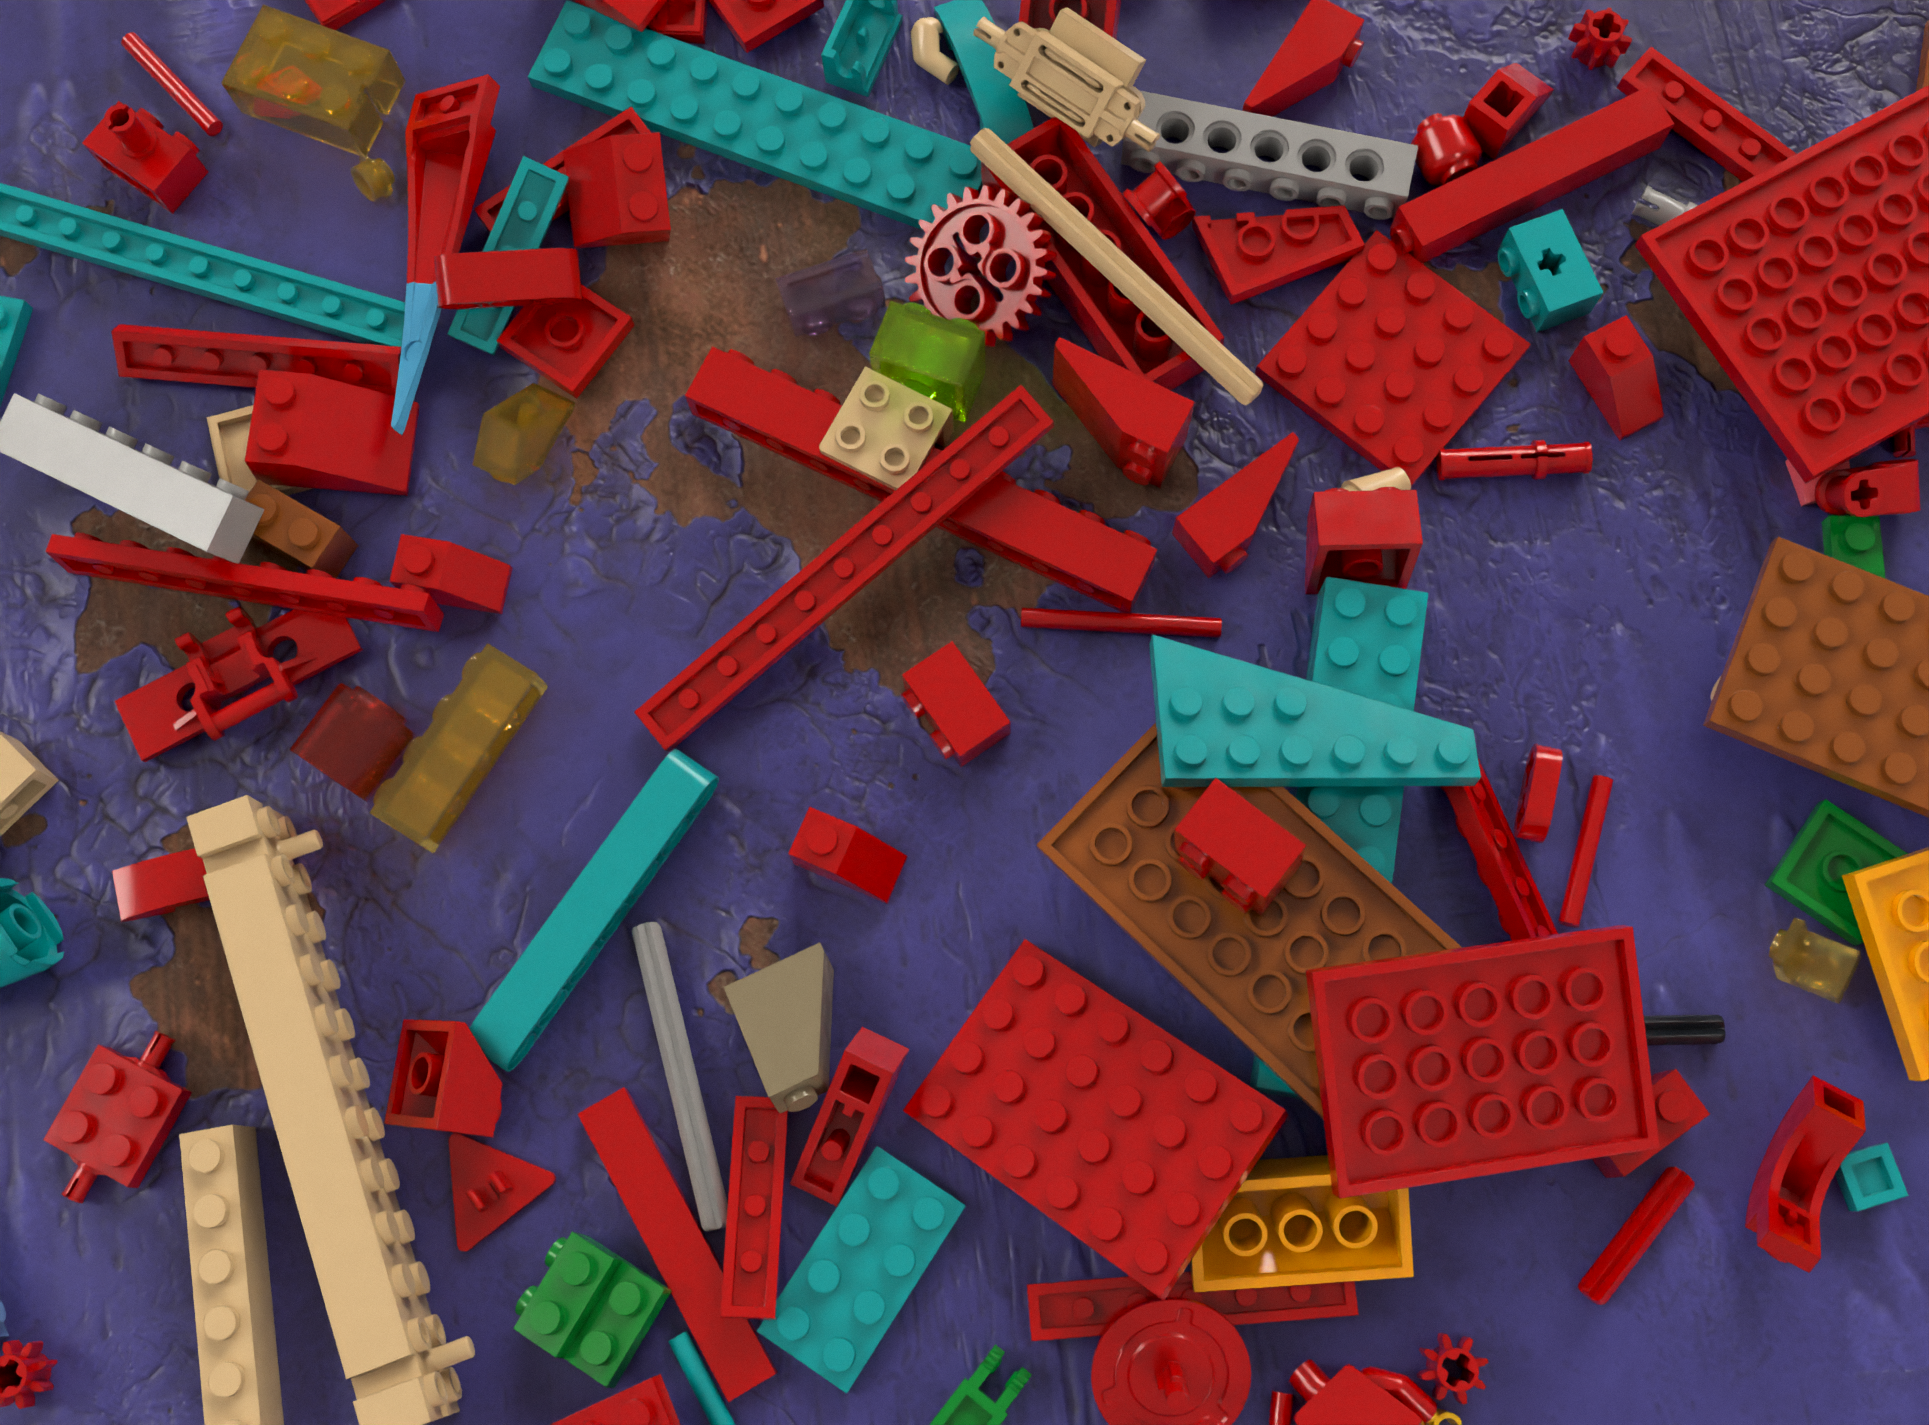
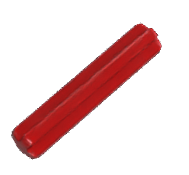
(1636, 1235)

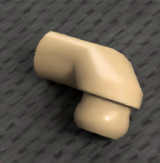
(927, 52)

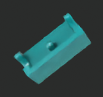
(860, 44)

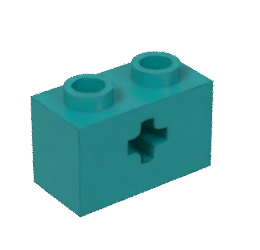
(1549, 271)

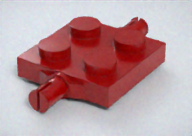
(117, 1116)

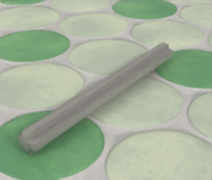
(681, 1076)

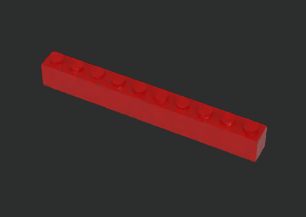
(999, 517)

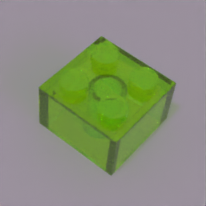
(931, 355)

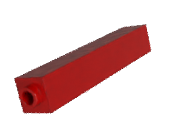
(1531, 176)

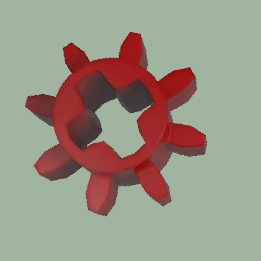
(1600, 38)
(33, 1369)
(1439, 1375)

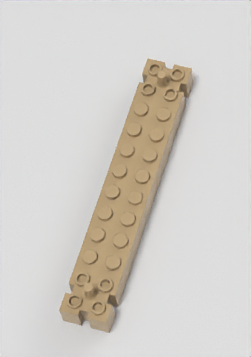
(324, 1117)

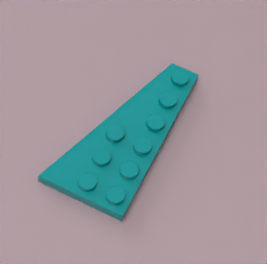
(1286, 731)

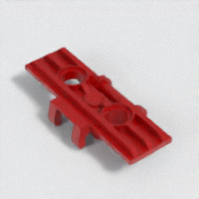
(227, 667)

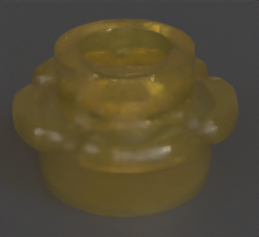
(373, 177)

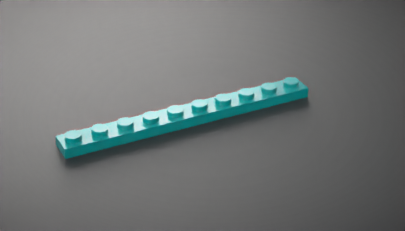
(200, 268)

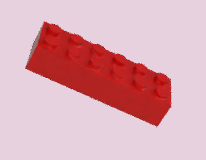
(1100, 309)

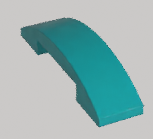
(993, 98)

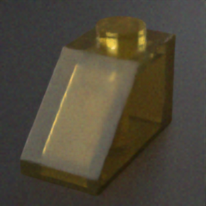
(521, 433)

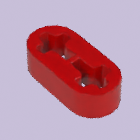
(1538, 793)

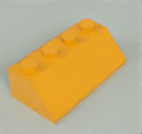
(1295, 1232)

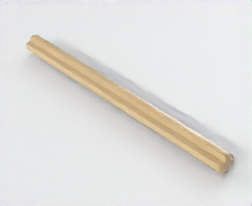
(1117, 267)

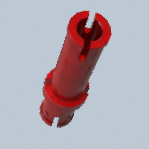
(1531, 460)

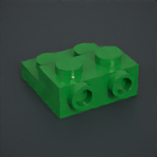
(590, 1308)

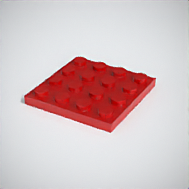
(1392, 358)

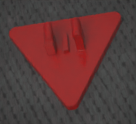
(489, 1188)

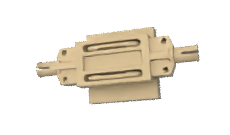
(1074, 76)

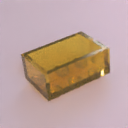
(313, 80)

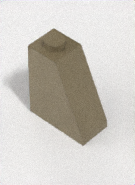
(788, 1025)

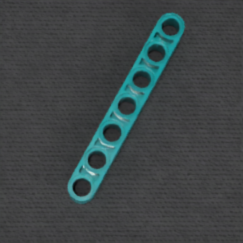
(592, 909)

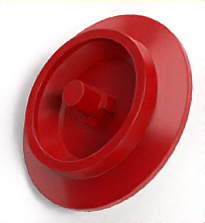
(1171, 1366)

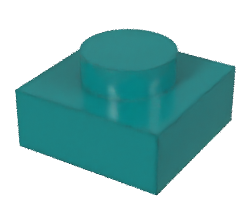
(1870, 1178)

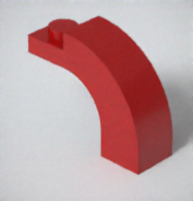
(1798, 1170)

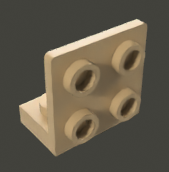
(886, 429)

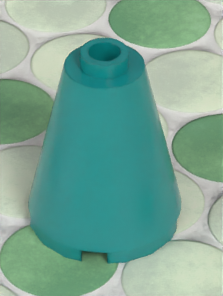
(26, 935)

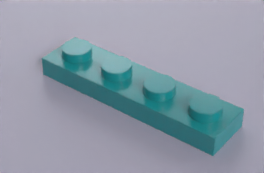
(519, 226)

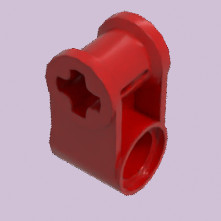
(1162, 203)
(1871, 490)

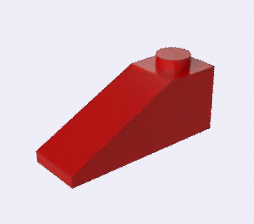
(1308, 58)
(1224, 521)
(849, 1115)

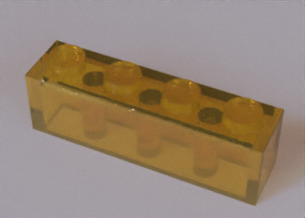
(458, 747)

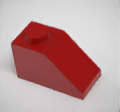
(1620, 376)
(451, 573)
(847, 855)

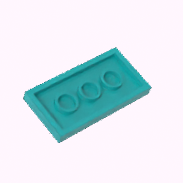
(862, 1269)

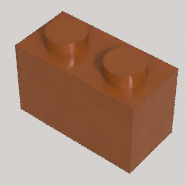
(299, 532)

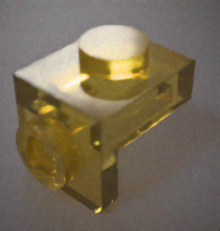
(1813, 961)

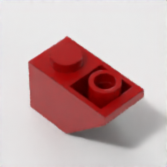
(1505, 107)

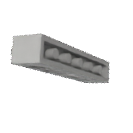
(1291, 145)

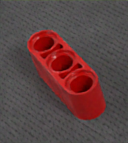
(507, 278)

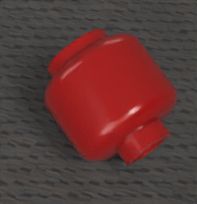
(1445, 148)

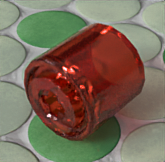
(354, 739)

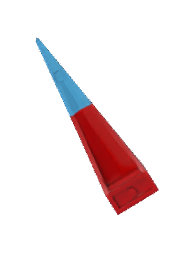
(446, 158)

